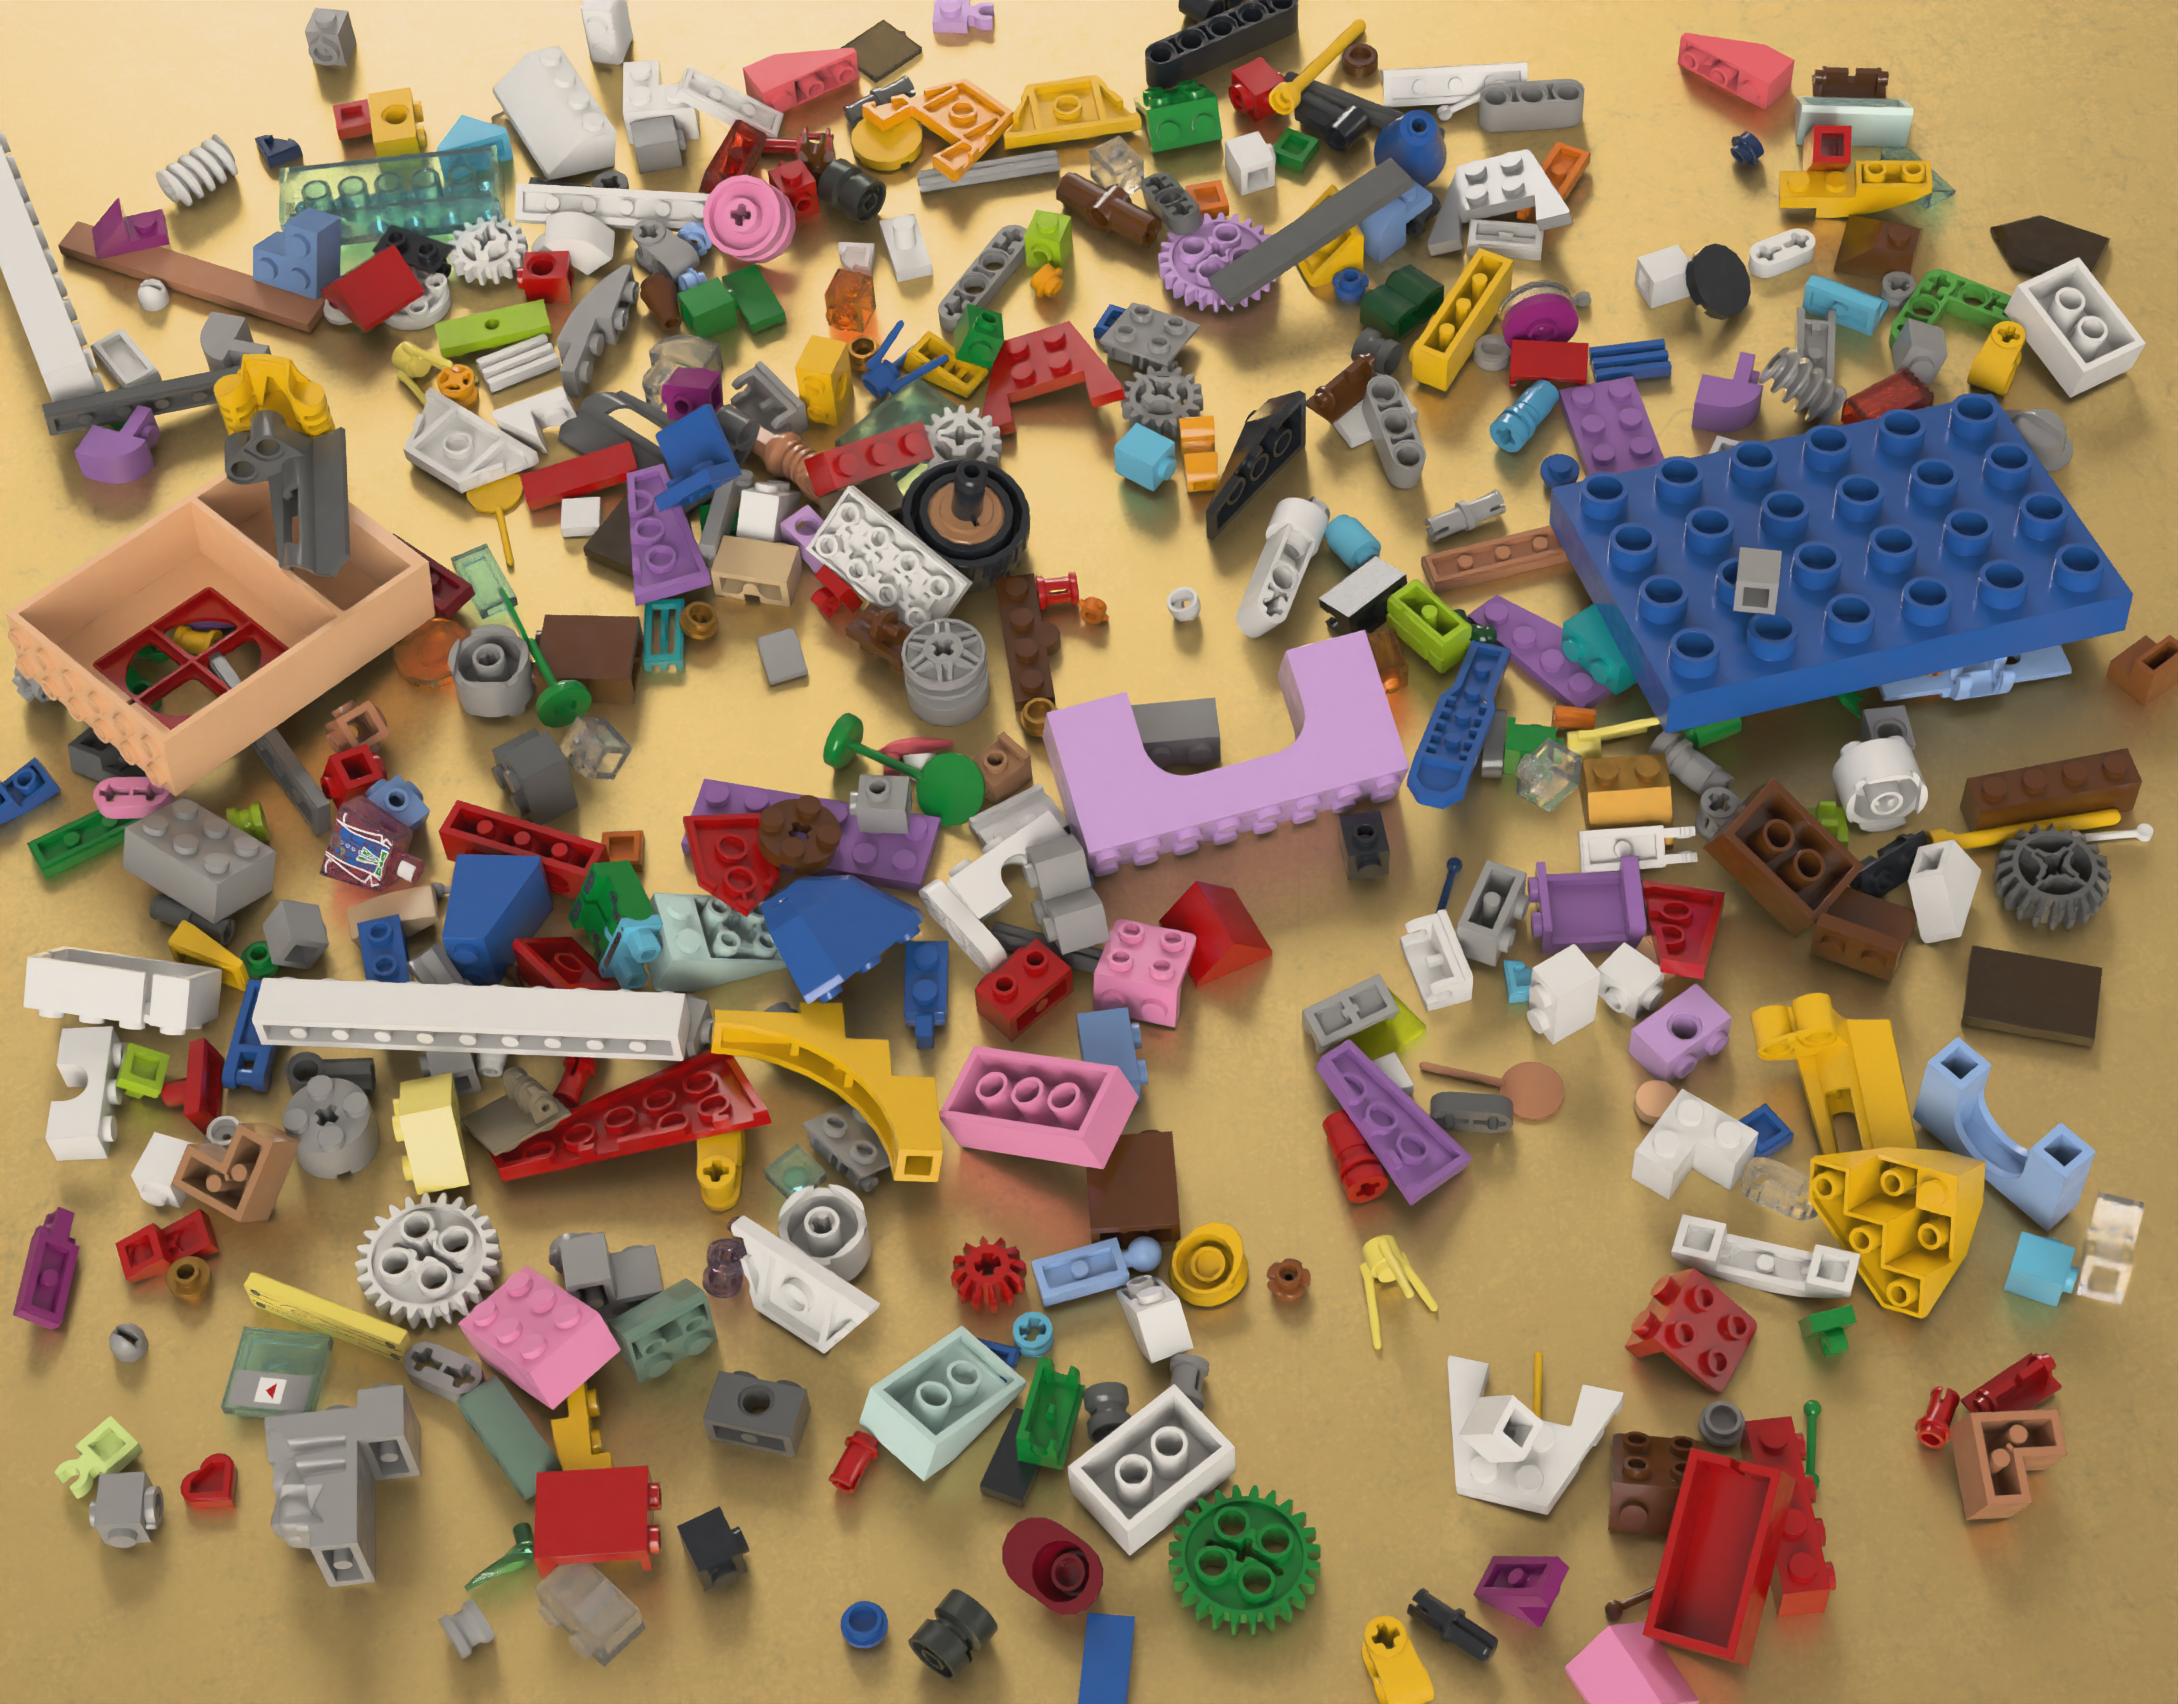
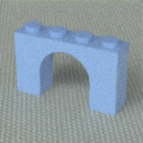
(1953, 1108)

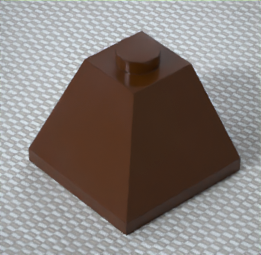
(1876, 248)

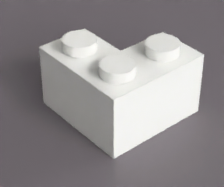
(649, 98)
(1696, 1138)

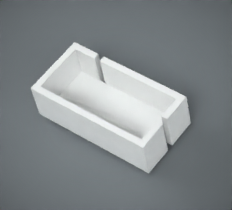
(122, 989)

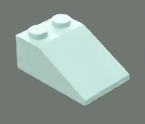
(939, 1402)

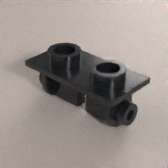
(417, 250)
(1890, 867)

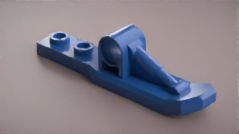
(1458, 728)

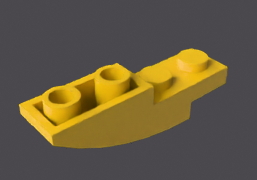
(1866, 190)
(574, 1436)

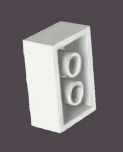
(2075, 327)
(1152, 1469)

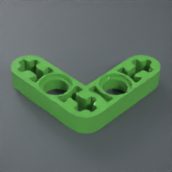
(1951, 300)

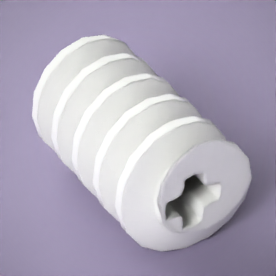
(197, 170)

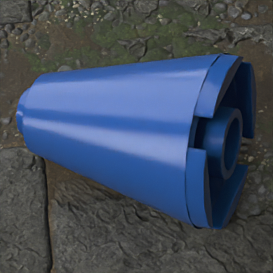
(1414, 145)

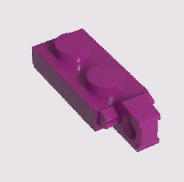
(48, 1271)

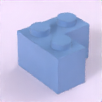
(303, 256)

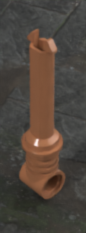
(785, 457)

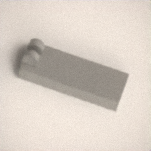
(722, 514)

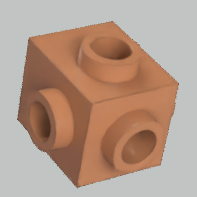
(365, 718)

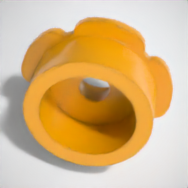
(1047, 281)

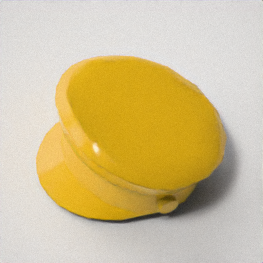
(1209, 1265)

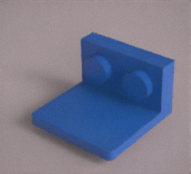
(696, 458)

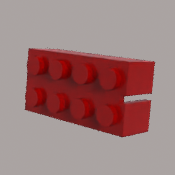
(1719, 1556)

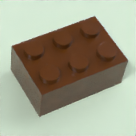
(1783, 857)

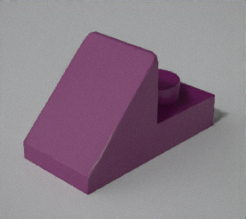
(124, 234)
(1522, 1586)

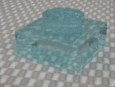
(794, 1171)

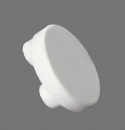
(426, 309)

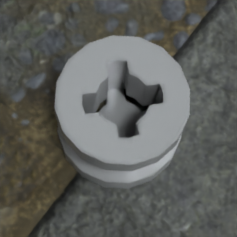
(467, 1628)

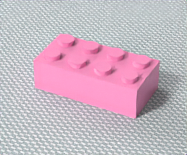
(1039, 1106)

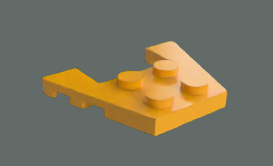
(955, 112)

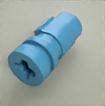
(1520, 420)

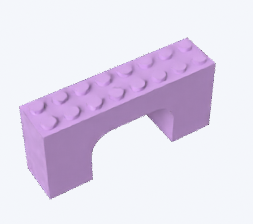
(1134, 811)

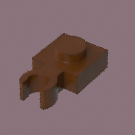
(815, 156)

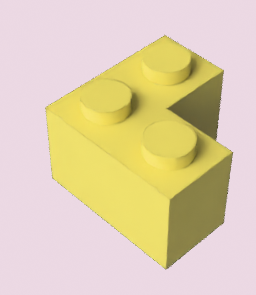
(430, 1126)

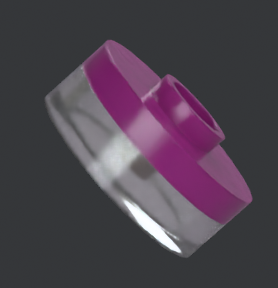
(1538, 312)

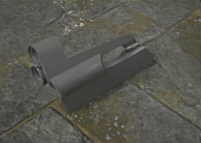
(597, 430)
(304, 481)

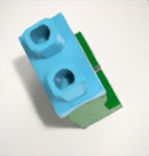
(618, 922)

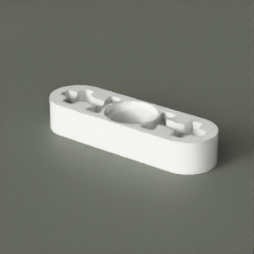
(963, 926)

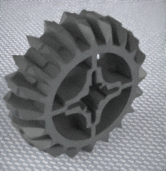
(2052, 871)

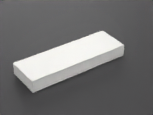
(726, 102)

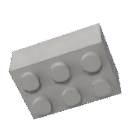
(199, 859)

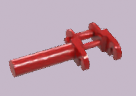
(776, 145)

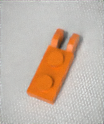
(1563, 168)

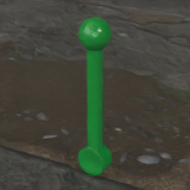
(1811, 1410)

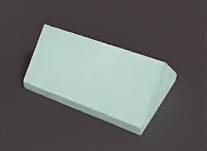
(1873, 120)

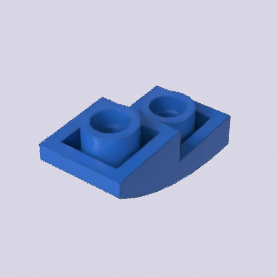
(25, 790)

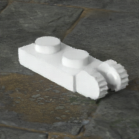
(1603, 848)

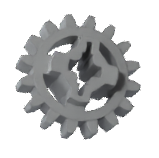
(1161, 399)

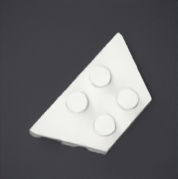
(463, 446)
(799, 1290)

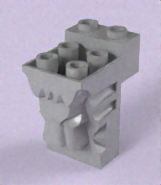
(328, 1474)

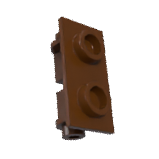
(1837, 83)
(1344, 390)

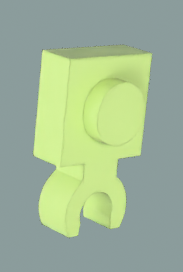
(102, 1452)

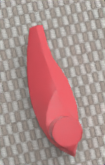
(912, 745)

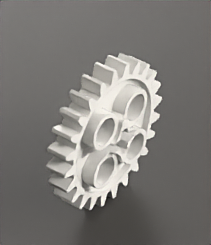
(428, 1260)

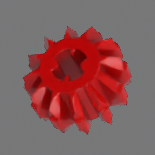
(988, 1259)

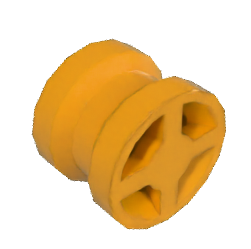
(459, 385)

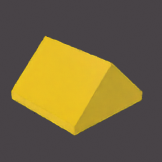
(1339, 254)

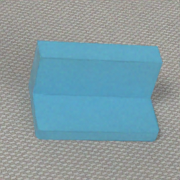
(1852, 306)

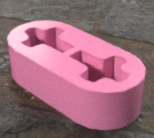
(132, 799)

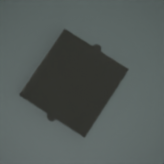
(883, 50)

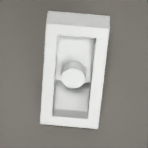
(528, 417)

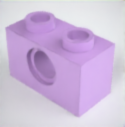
(1688, 1015)

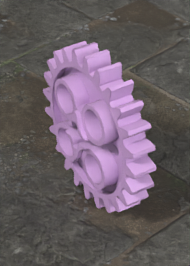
(1194, 257)

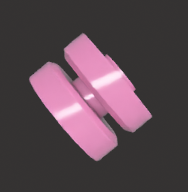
(746, 198)

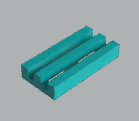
(663, 659)

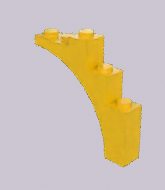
(858, 1070)

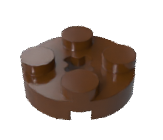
(802, 816)

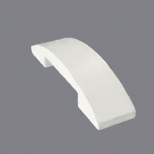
(1764, 1265)

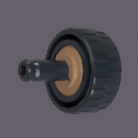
(970, 518)

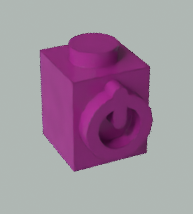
(691, 389)

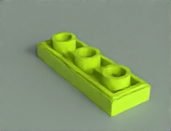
(492, 328)

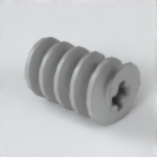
(1804, 384)

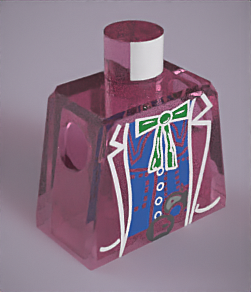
(370, 847)

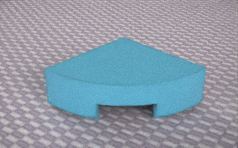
(1517, 980)

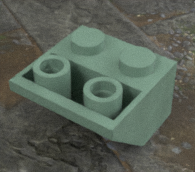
(664, 1330)

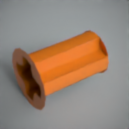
(1573, 717)

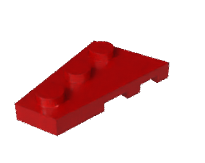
(1682, 926)

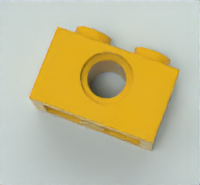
(396, 123)
(825, 379)

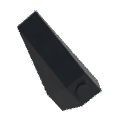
(1262, 450)

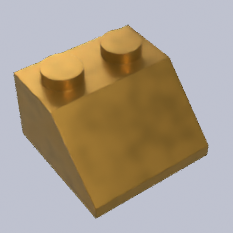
(1626, 792)

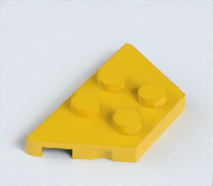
(1068, 112)

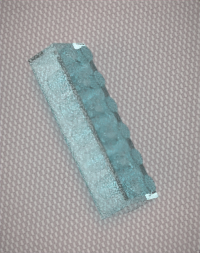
(413, 191)

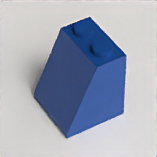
(489, 908)

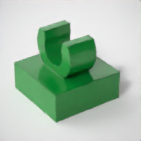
(1830, 1328)

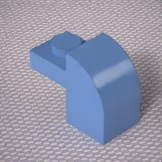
(1386, 228)

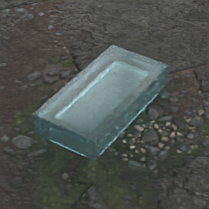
(483, 572)

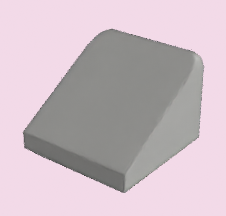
(781, 656)

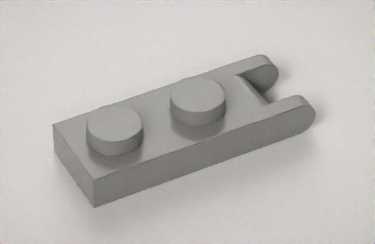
(1817, 340)

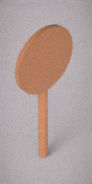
(1531, 1086)

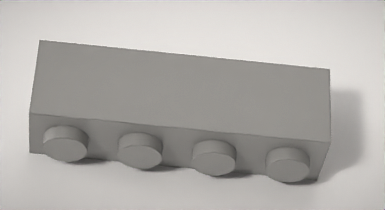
(1179, 731)

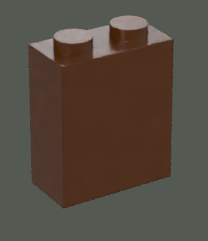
(593, 651)
(1136, 1191)

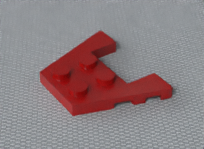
(1042, 364)

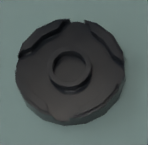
(1718, 281)

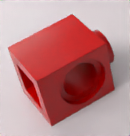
(547, 277)

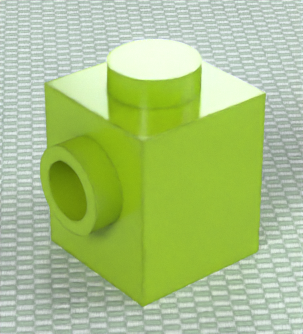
(1048, 239)

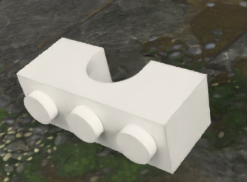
(980, 882)
(87, 1123)

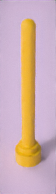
(1287, 95)
(2001, 834)

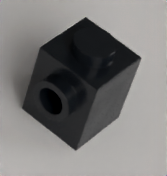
(1364, 845)
(714, 1549)

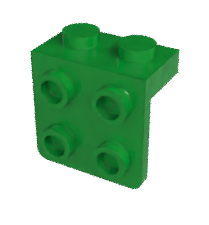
(1180, 115)

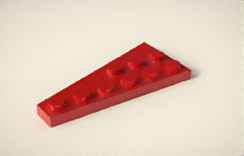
(670, 1107)

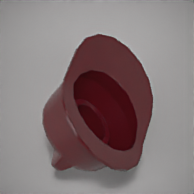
(1053, 1565)

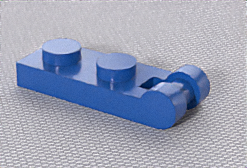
(247, 1047)

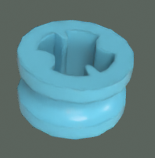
(1043, 1341)

